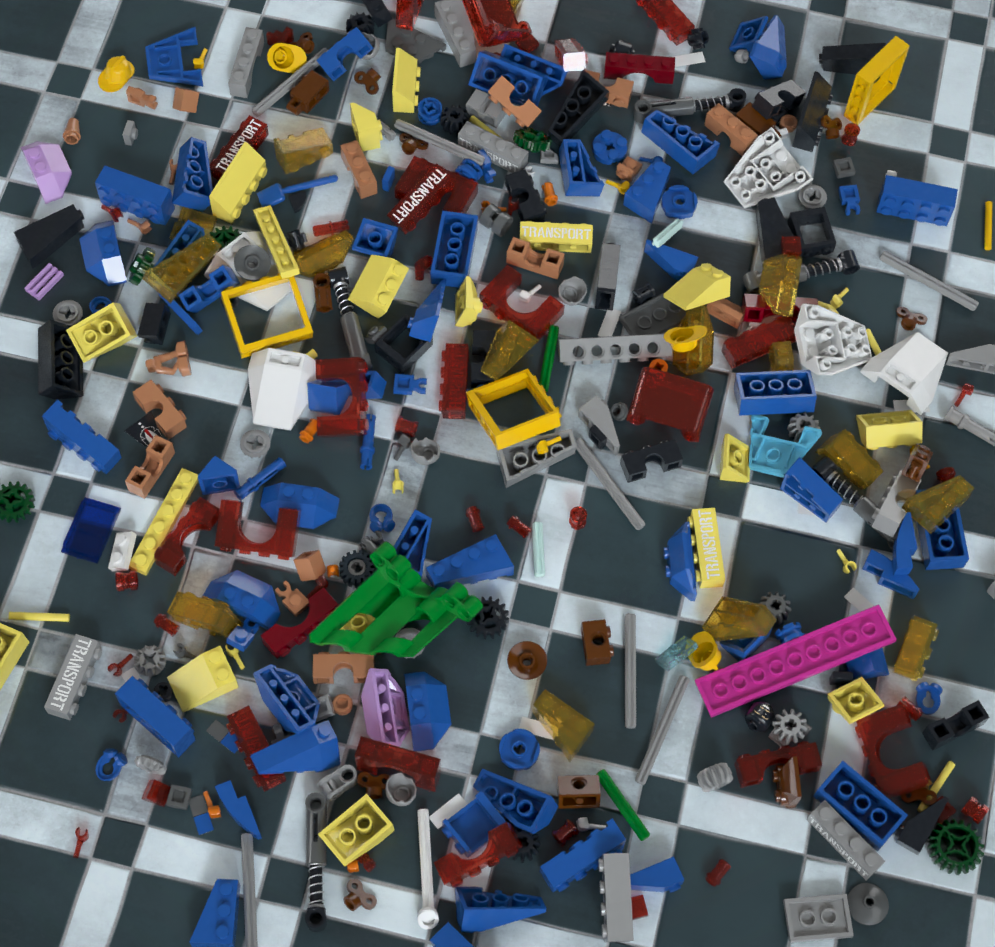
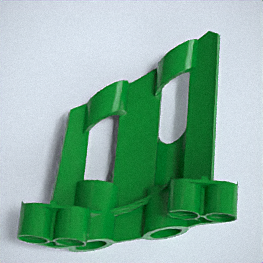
(395, 598)

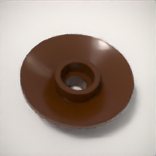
(527, 651)

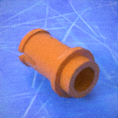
(550, 197)
(307, 434)

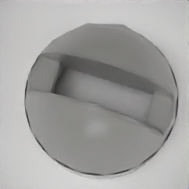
(741, 56)

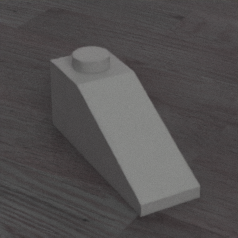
(977, 358)
(597, 413)

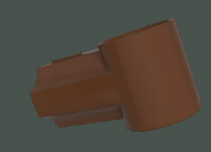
(322, 293)

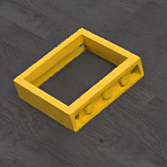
(868, 95)
(275, 341)
(507, 386)

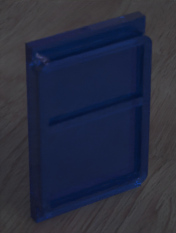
(90, 530)

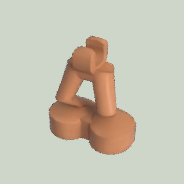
(182, 363)

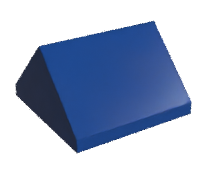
(748, 33)
(375, 238)
(328, 396)
(218, 477)
(743, 647)
(868, 665)

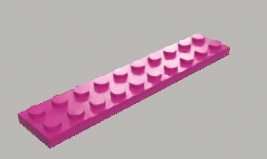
(795, 660)

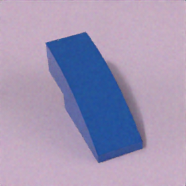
(904, 547)
(882, 566)
(238, 808)

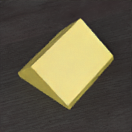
(734, 460)

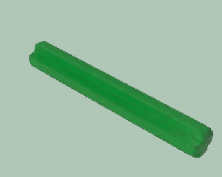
(549, 357)
(623, 805)

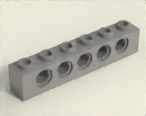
(566, 347)

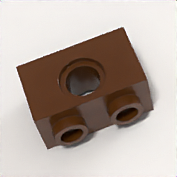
(594, 653)
(578, 791)

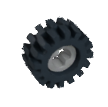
(351, 560)

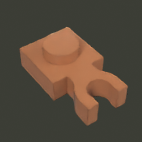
(138, 97)
(294, 600)

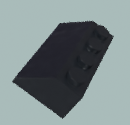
(814, 108)
(58, 363)

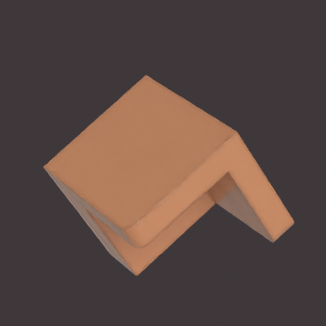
(185, 100)
(310, 565)

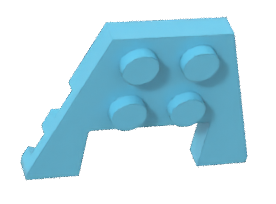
(777, 455)

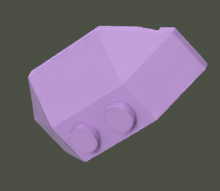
(48, 169)
(384, 708)

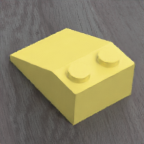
(699, 287)
(101, 332)
(202, 679)
(356, 830)

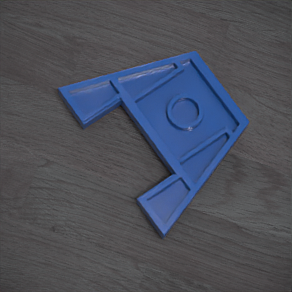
(166, 62)

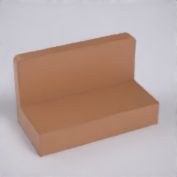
(726, 312)

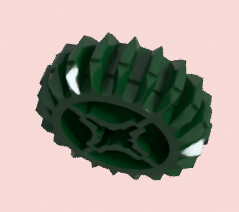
(968, 862)

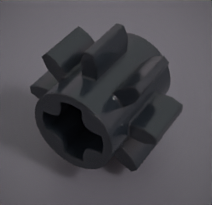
(698, 38)
(296, 239)

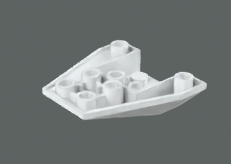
(766, 171)
(262, 298)
(830, 341)
(911, 368)
(279, 386)

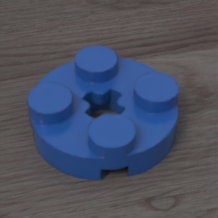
(612, 139)
(675, 210)
(523, 760)

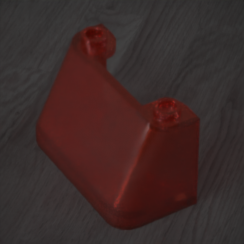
(495, 22)
(671, 402)

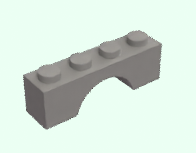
(241, 74)
(890, 515)

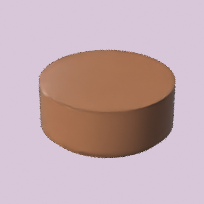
(789, 122)
(342, 704)

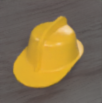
(286, 57)
(115, 74)
(684, 338)
(707, 654)

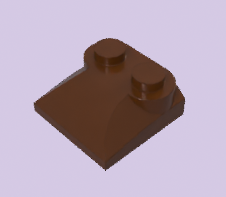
(787, 783)

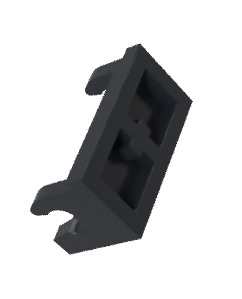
(154, 323)

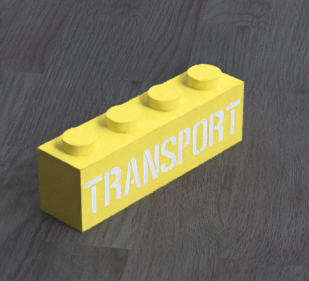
(557, 236)
(707, 548)

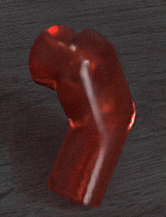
(421, 265)

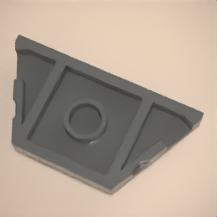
(413, 42)

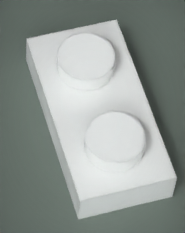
(122, 551)

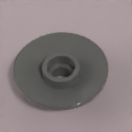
(255, 255)
(861, 911)

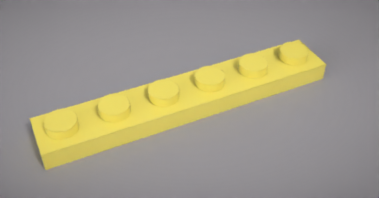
(276, 242)
(164, 521)

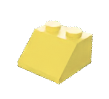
(366, 127)

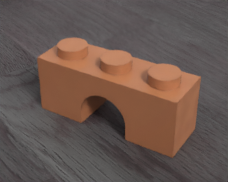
(619, 93)
(500, 94)
(720, 120)
(356, 163)
(523, 256)
(151, 397)
(157, 457)
(327, 664)

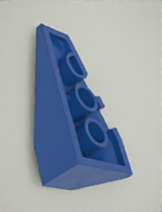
(770, 50)
(307, 751)

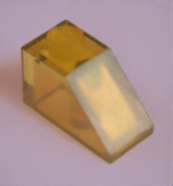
(781, 356)

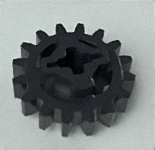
(494, 622)

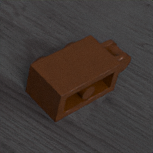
(307, 93)
(755, 120)
(917, 462)

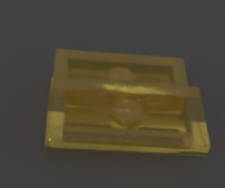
(203, 220)

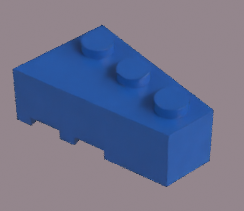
(647, 190)
(811, 490)

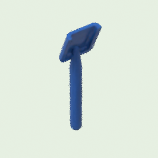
(275, 193)

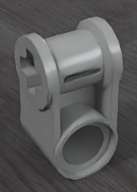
(337, 782)

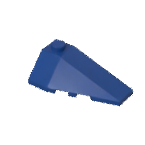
(427, 314)
(518, 803)
(486, 910)

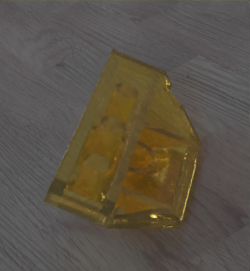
(323, 254)
(780, 282)
(702, 355)

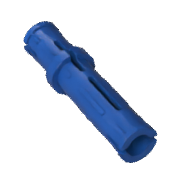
(367, 449)
(256, 481)

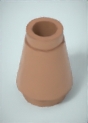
(72, 132)

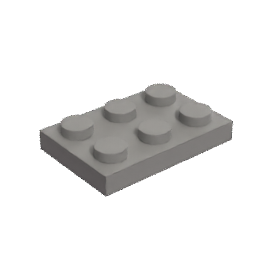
(818, 918)

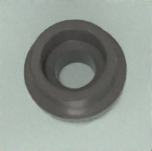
(619, 411)

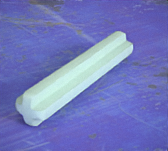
(667, 233)
(538, 549)

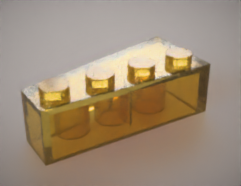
(175, 273)

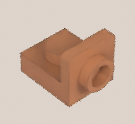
(628, 169)

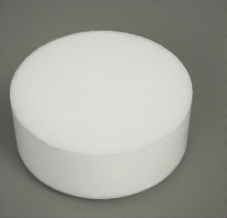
(428, 917)

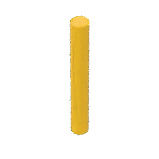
(988, 226)

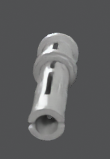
(963, 421)

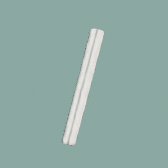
(425, 858)

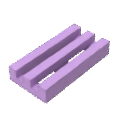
(41, 280)

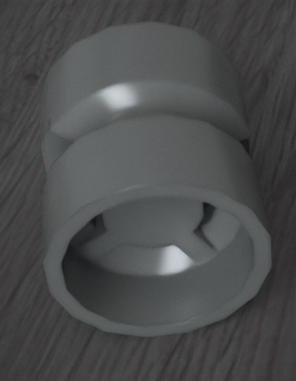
(497, 221)

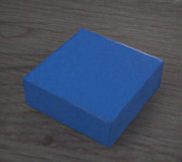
(388, 178)

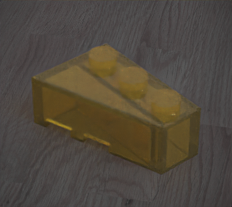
(203, 613)

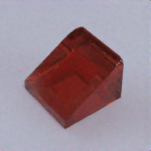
(156, 793)

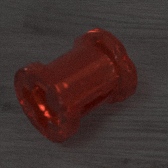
(850, 134)
(406, 426)
(574, 522)
(565, 832)

